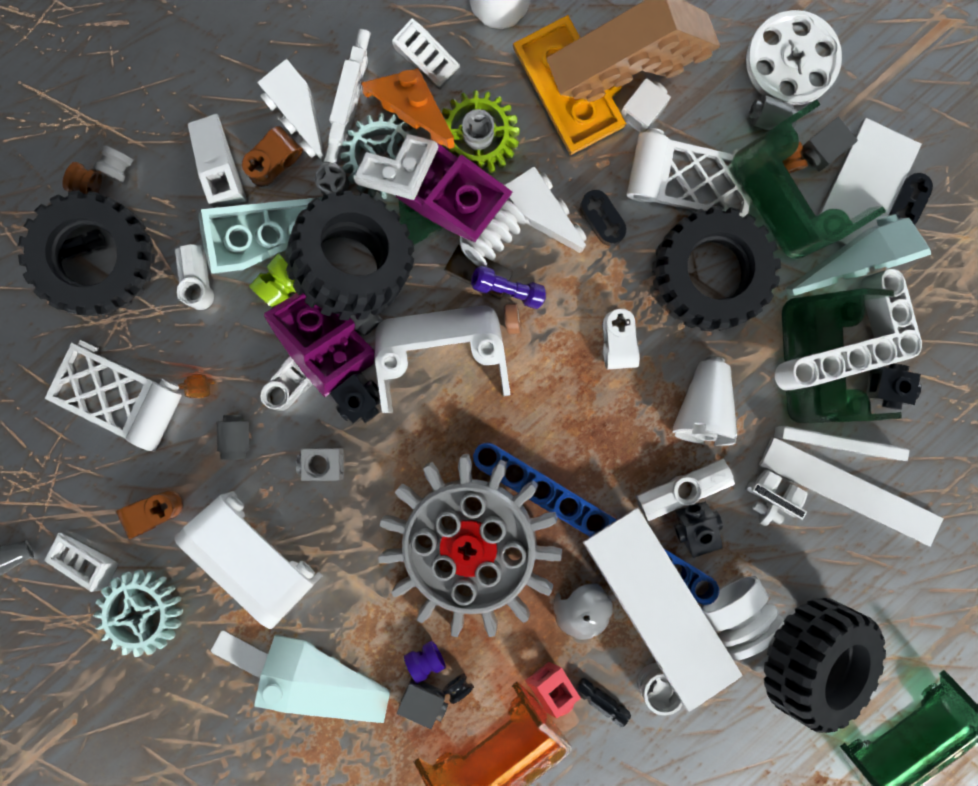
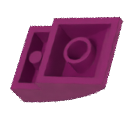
(458, 195)
(320, 345)

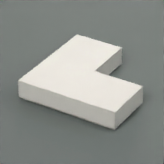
(399, 175)

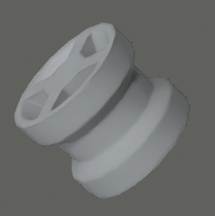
(113, 163)
(329, 174)

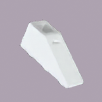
(294, 99)
(215, 163)
(543, 211)

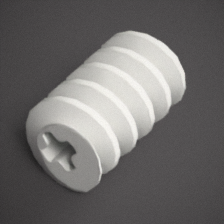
(497, 230)

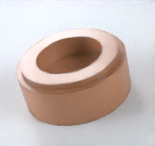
(512, 318)

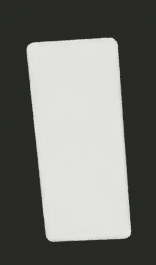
(239, 653)

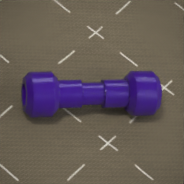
(485, 280)

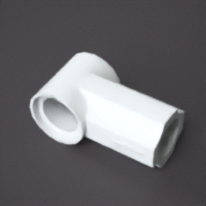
(193, 274)

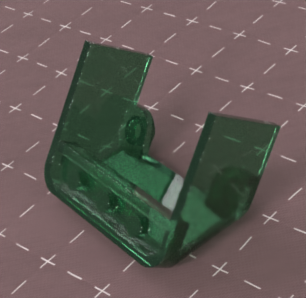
(779, 199)
(815, 326)
(921, 742)

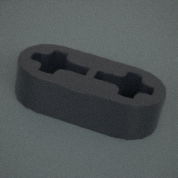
(917, 202)
(609, 213)

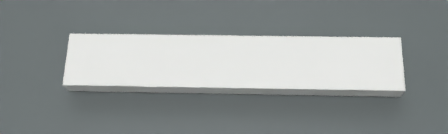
(851, 491)

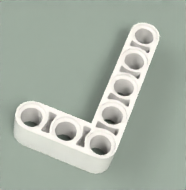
(894, 340)

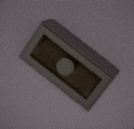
(463, 268)

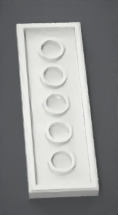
(662, 609)

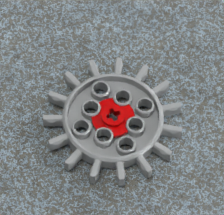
(450, 545)

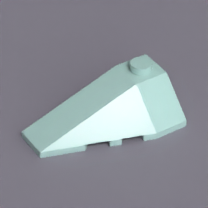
(247, 233)
(881, 246)
(313, 684)

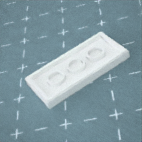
(871, 173)

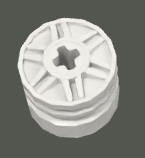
(744, 618)

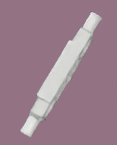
(347, 96)

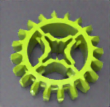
(505, 131)

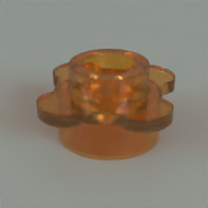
(196, 386)

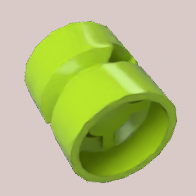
(274, 285)

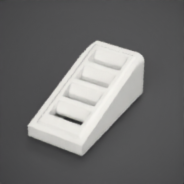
(413, 29)
(98, 572)

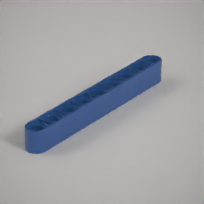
(582, 512)

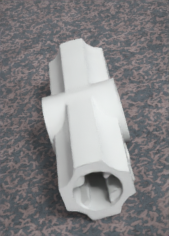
(702, 481)

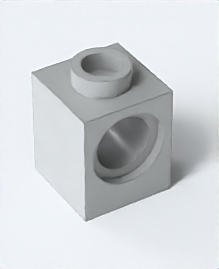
(333, 457)

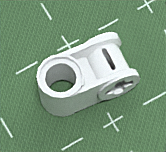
(621, 347)
(289, 381)

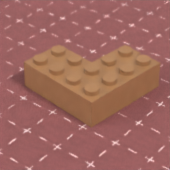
(648, 37)

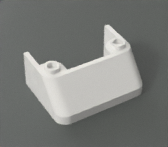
(470, 324)
(245, 561)

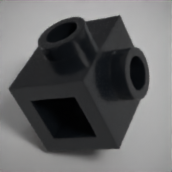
(894, 386)
(347, 397)
(699, 529)

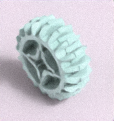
(363, 140)
(136, 601)

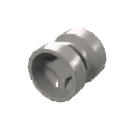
(478, 123)

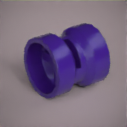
(423, 662)

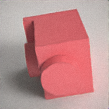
(554, 679)

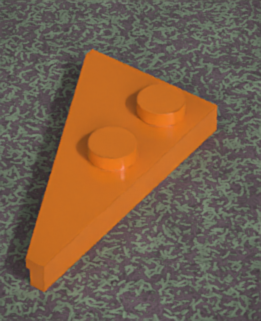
(412, 102)

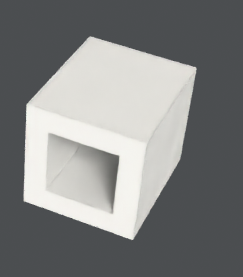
(645, 105)

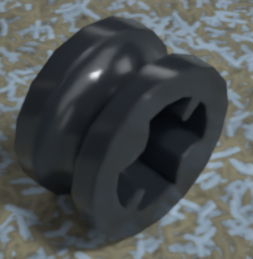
(458, 688)

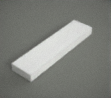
(841, 443)

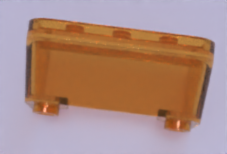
(508, 757)

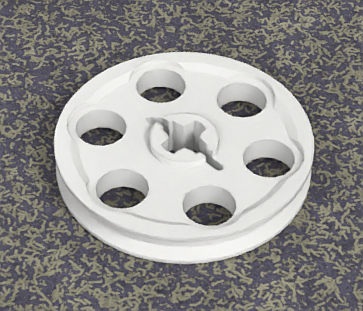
(800, 46)

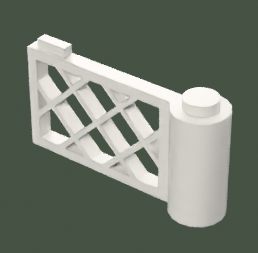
(652, 169)
(151, 408)

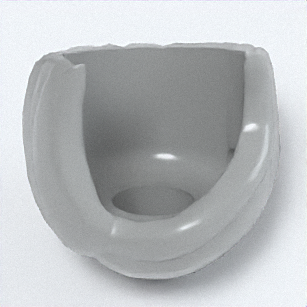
(585, 600)

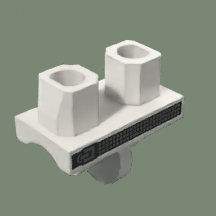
(790, 503)

